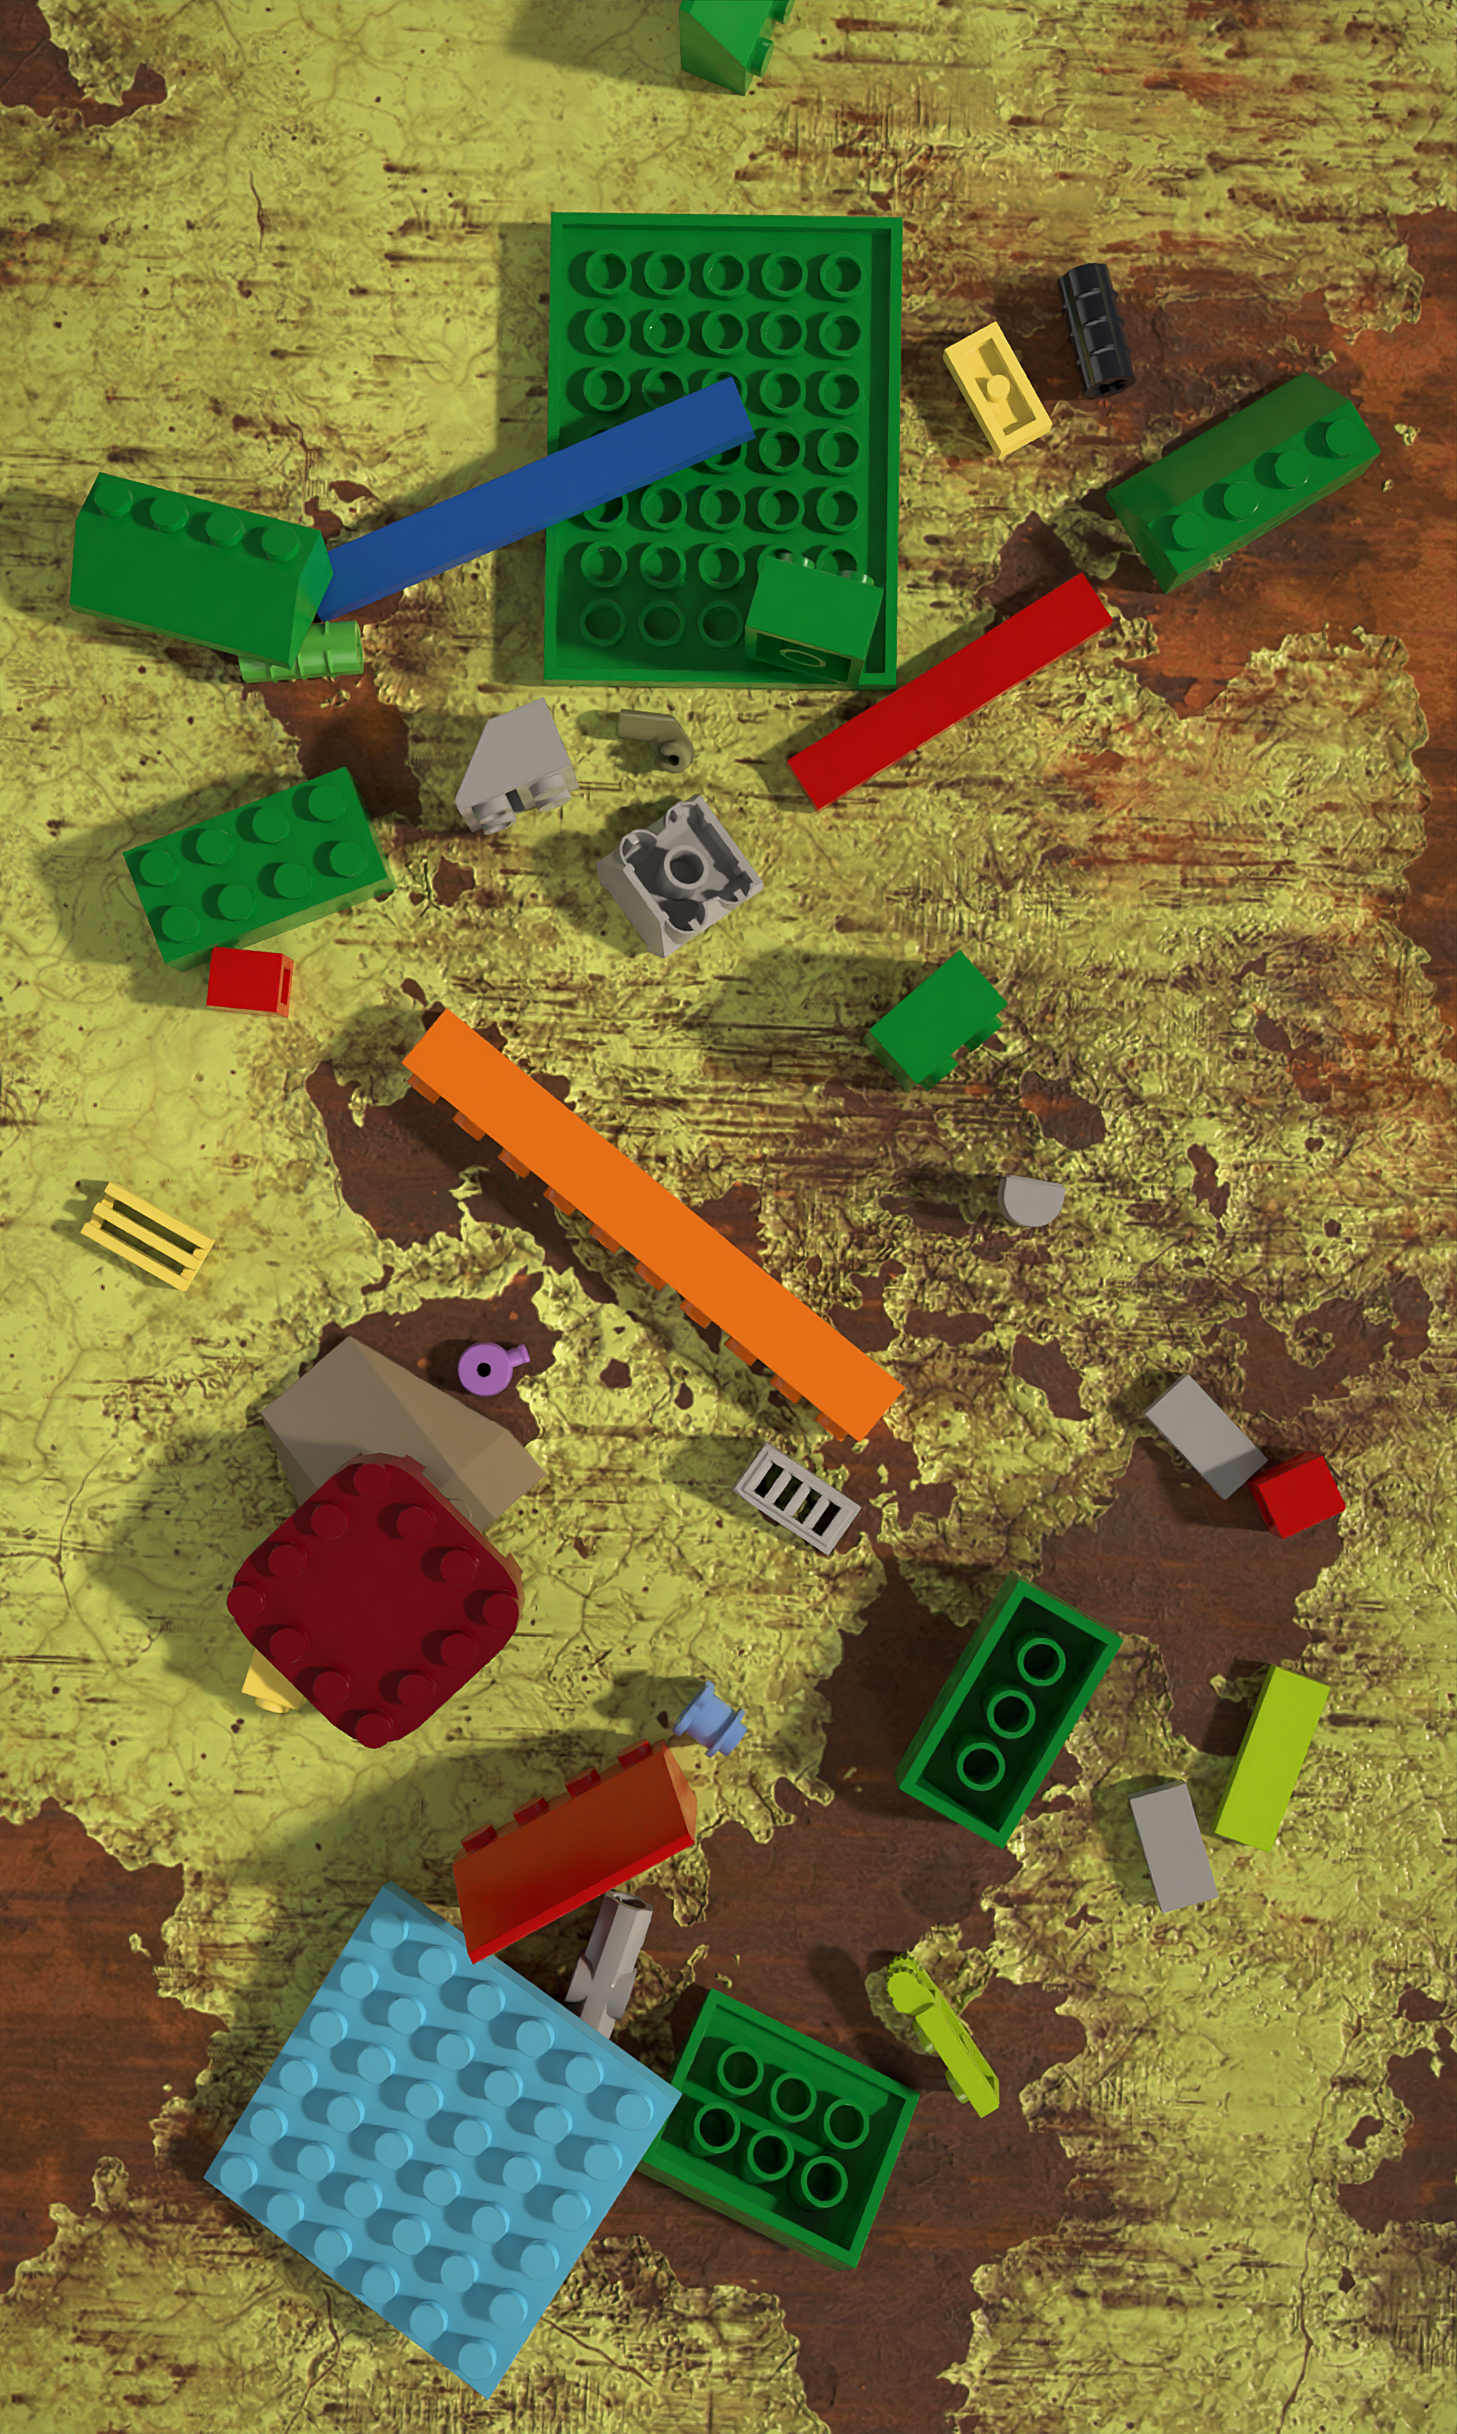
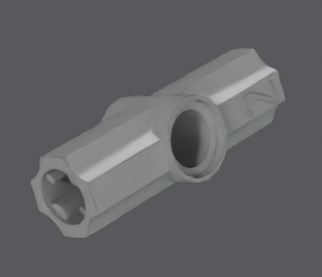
(606, 1968)

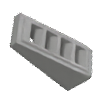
(755, 1472)

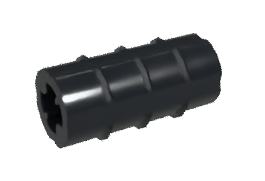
(1096, 330)

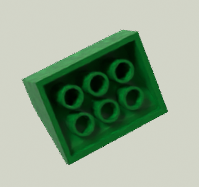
(780, 2132)

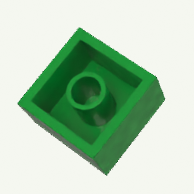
(812, 619)
(934, 1021)

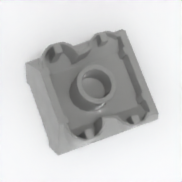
(678, 876)

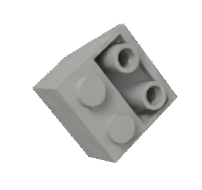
(515, 769)

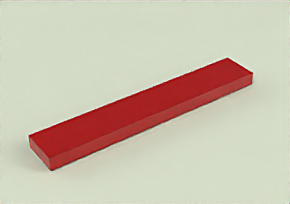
(949, 692)

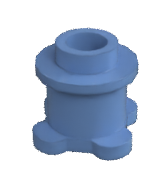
(711, 1722)

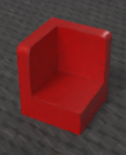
(250, 982)
(1296, 1494)

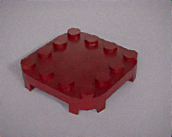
(377, 1599)

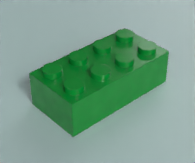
(260, 869)
(1007, 1709)

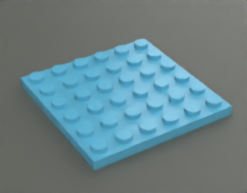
(441, 2138)

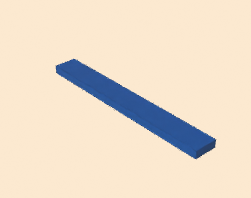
(535, 497)

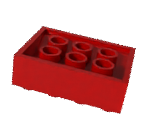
(572, 1846)

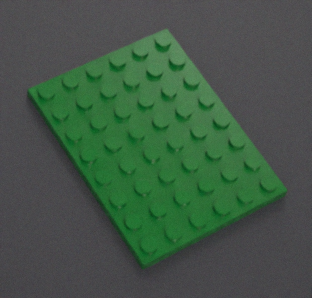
(812, 336)

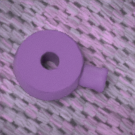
(499, 1361)

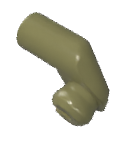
(662, 733)

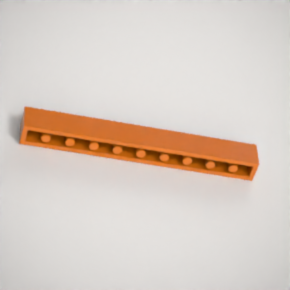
(653, 1226)

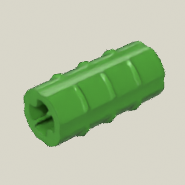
(326, 651)

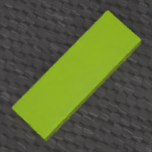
(1270, 1758)

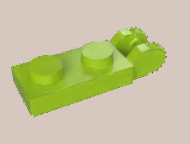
(942, 2032)

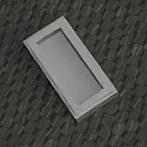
(1205, 1436)
(1172, 1846)

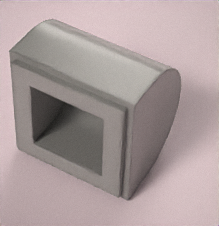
(1029, 1201)

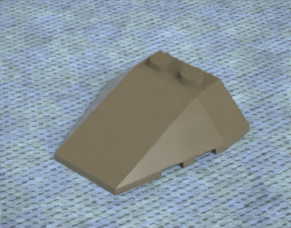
(373, 1405)

